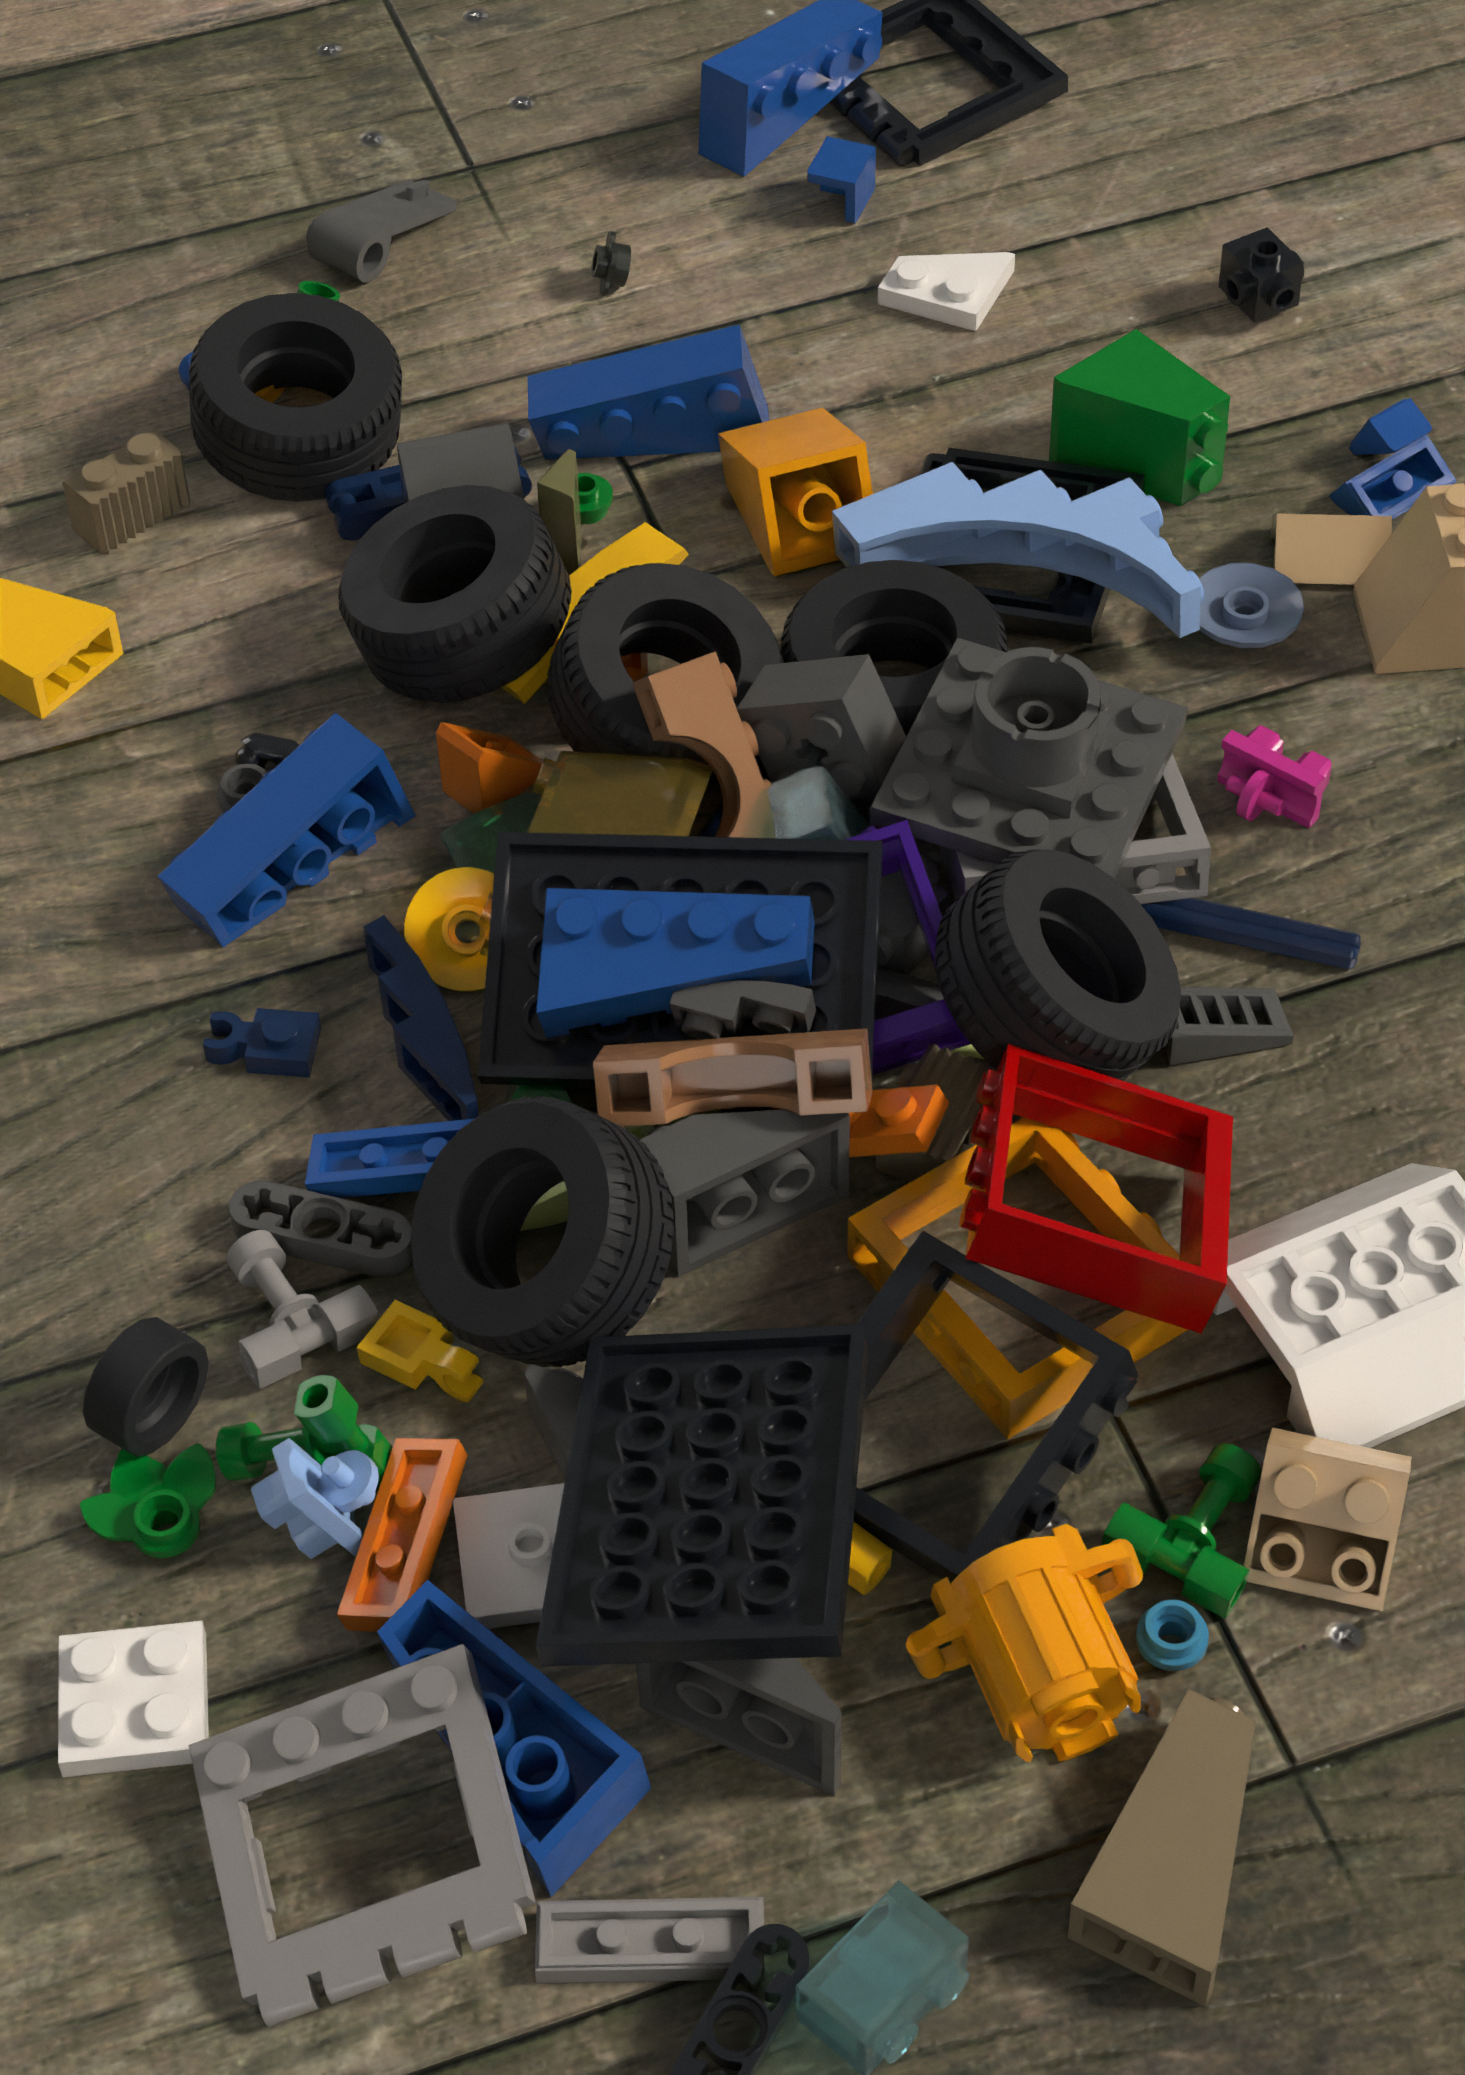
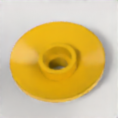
(433, 925)

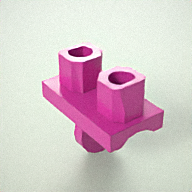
(1270, 781)

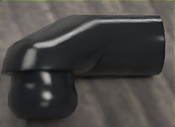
(262, 748)

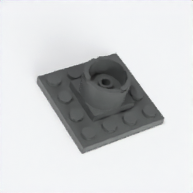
(1029, 758)

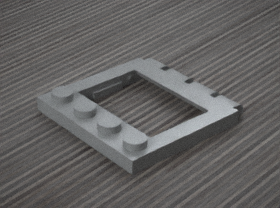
(414, 1926)

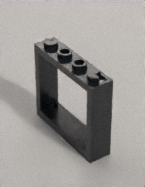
(1065, 1447)

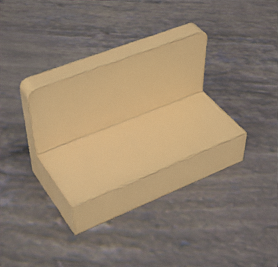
(1327, 546)

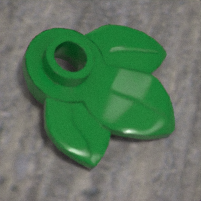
(152, 1495)

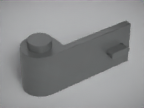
(359, 233)

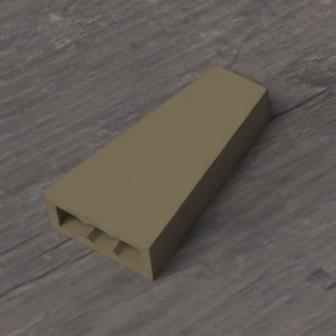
(1169, 1860)

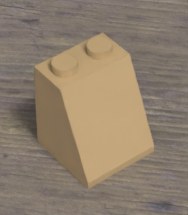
(1416, 588)

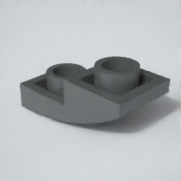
(722, 1007)

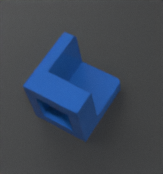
(845, 170)

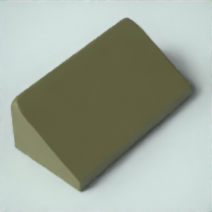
(561, 508)

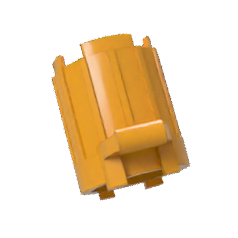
(1039, 1640)

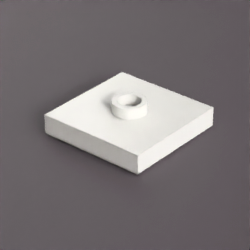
(507, 1552)

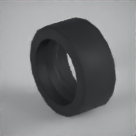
(145, 1386)

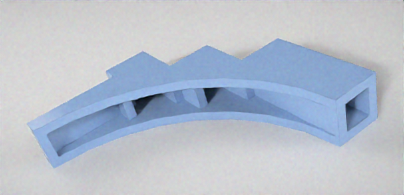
(1026, 522)

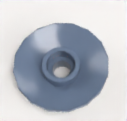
(1249, 605)

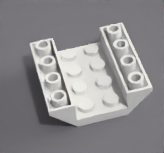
(1362, 1304)

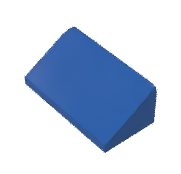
(1394, 482)

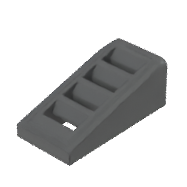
(1209, 1040)

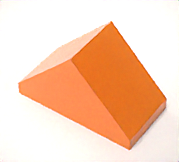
(483, 766)

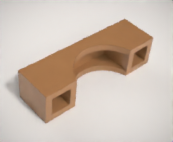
(697, 710)
(685, 1077)

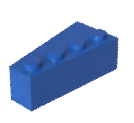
(781, 79)
(287, 831)
(630, 950)
(559, 1762)

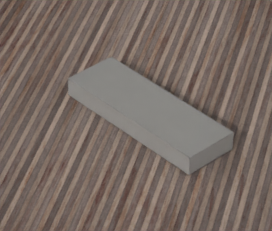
(642, 1938)

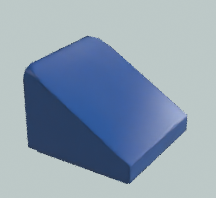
(1391, 429)

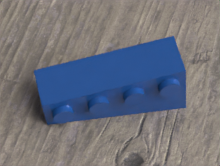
(649, 399)

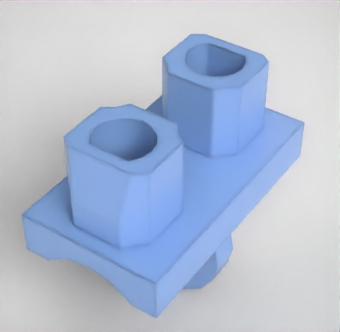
(316, 1498)

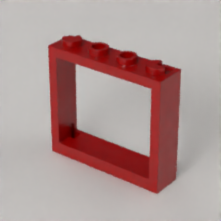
(1080, 1260)

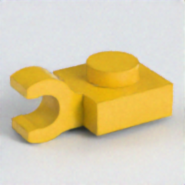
(414, 1345)

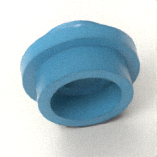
(1177, 1619)

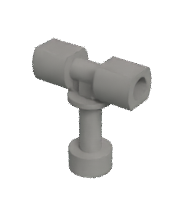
(298, 1320)

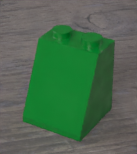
(1142, 415)

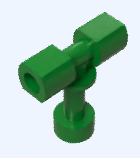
(327, 1430)
(1185, 1542)

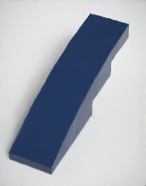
(423, 1027)

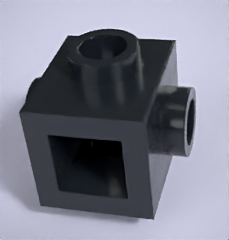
(1261, 274)

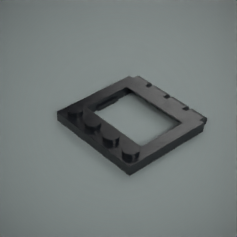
(988, 44)
(1073, 602)

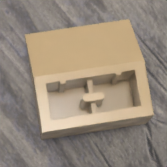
(1327, 1518)

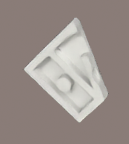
(947, 286)

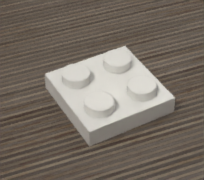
(131, 1698)

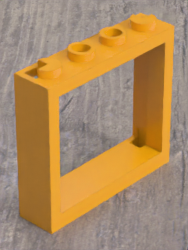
(1000, 1391)

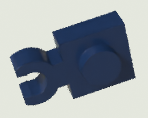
(271, 1044)

